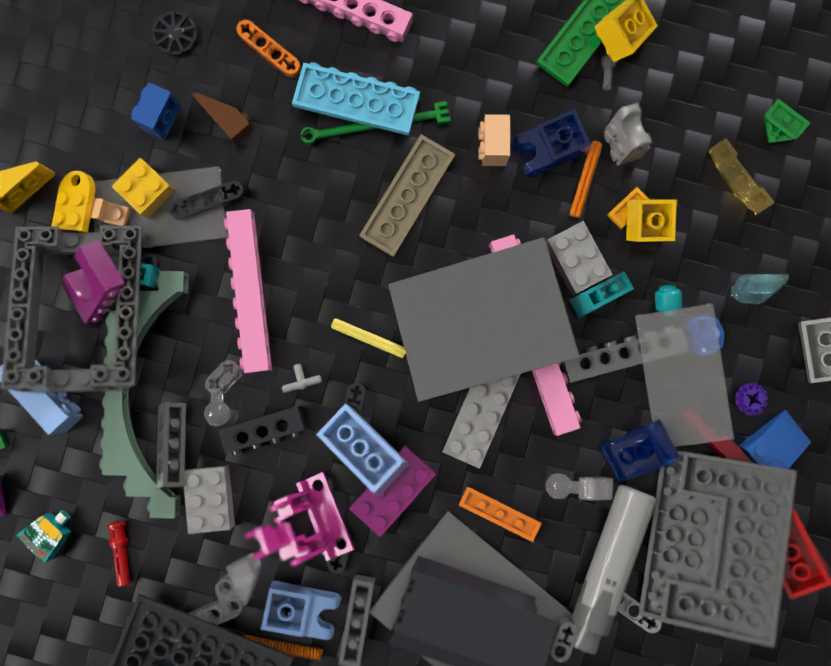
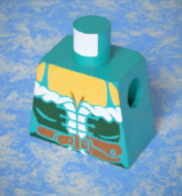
(46, 535)

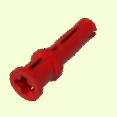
(118, 543)

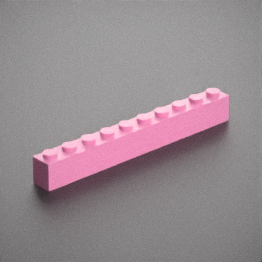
(549, 379)

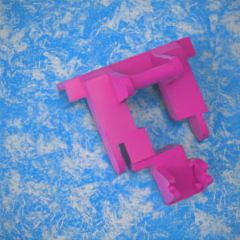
(323, 515)

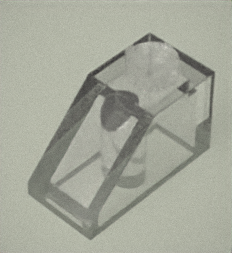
(244, 576)

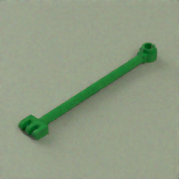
(317, 134)

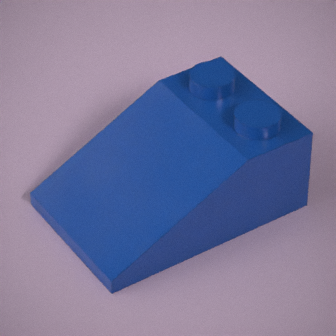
(776, 443)

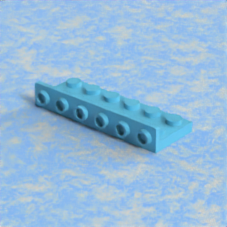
(356, 98)

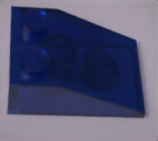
(640, 451)

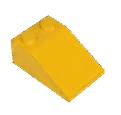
(625, 28)
(21, 183)

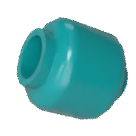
(668, 298)

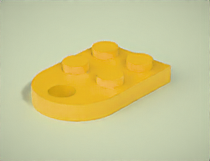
(74, 202)

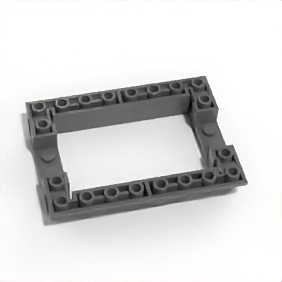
(24, 303)

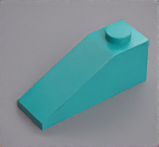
(601, 294)

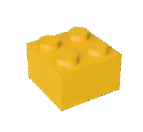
(143, 188)
(651, 220)

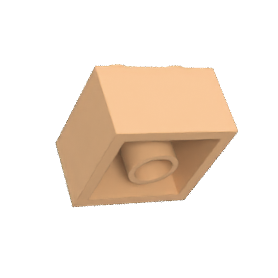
(495, 138)

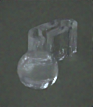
(217, 411)
(587, 488)

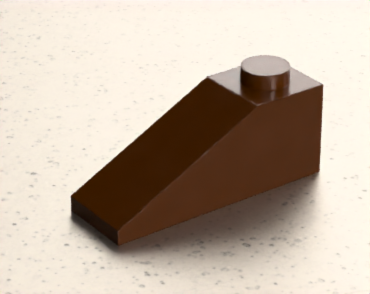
(227, 117)

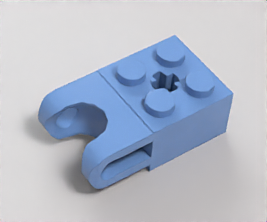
(304, 610)

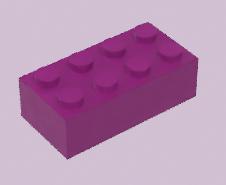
(382, 510)

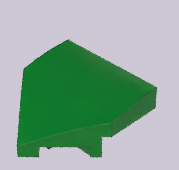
(783, 123)

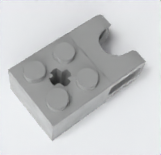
(627, 135)

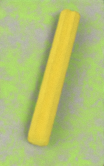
(368, 337)

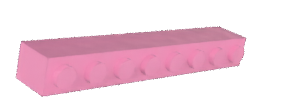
(248, 291)

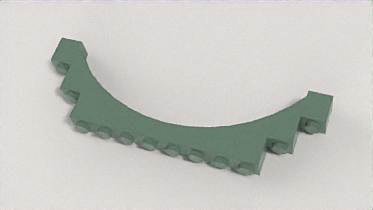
(119, 443)

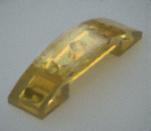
(738, 178)

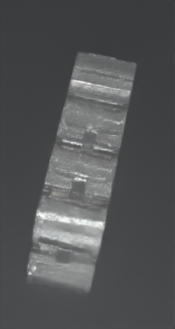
(222, 605)

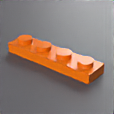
(500, 514)

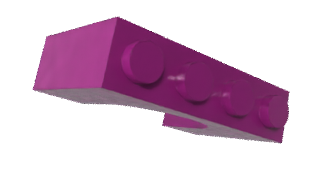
(94, 285)

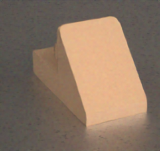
(110, 212)

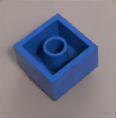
(156, 111)

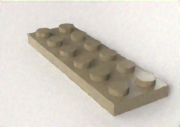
(407, 195)

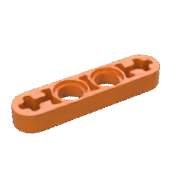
(267, 50)

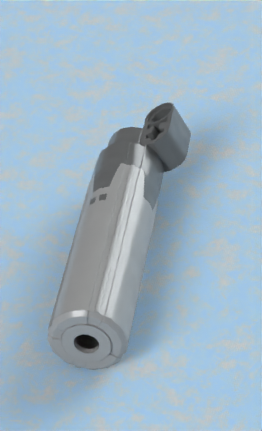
(607, 574)

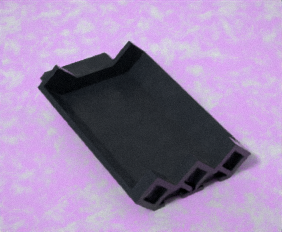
(469, 620)

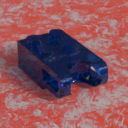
(548, 147)

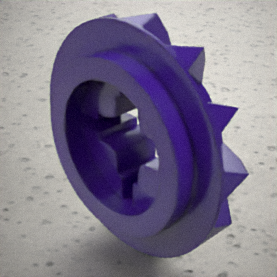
(743, 402)

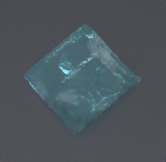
(757, 287)

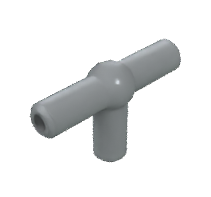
(301, 382)

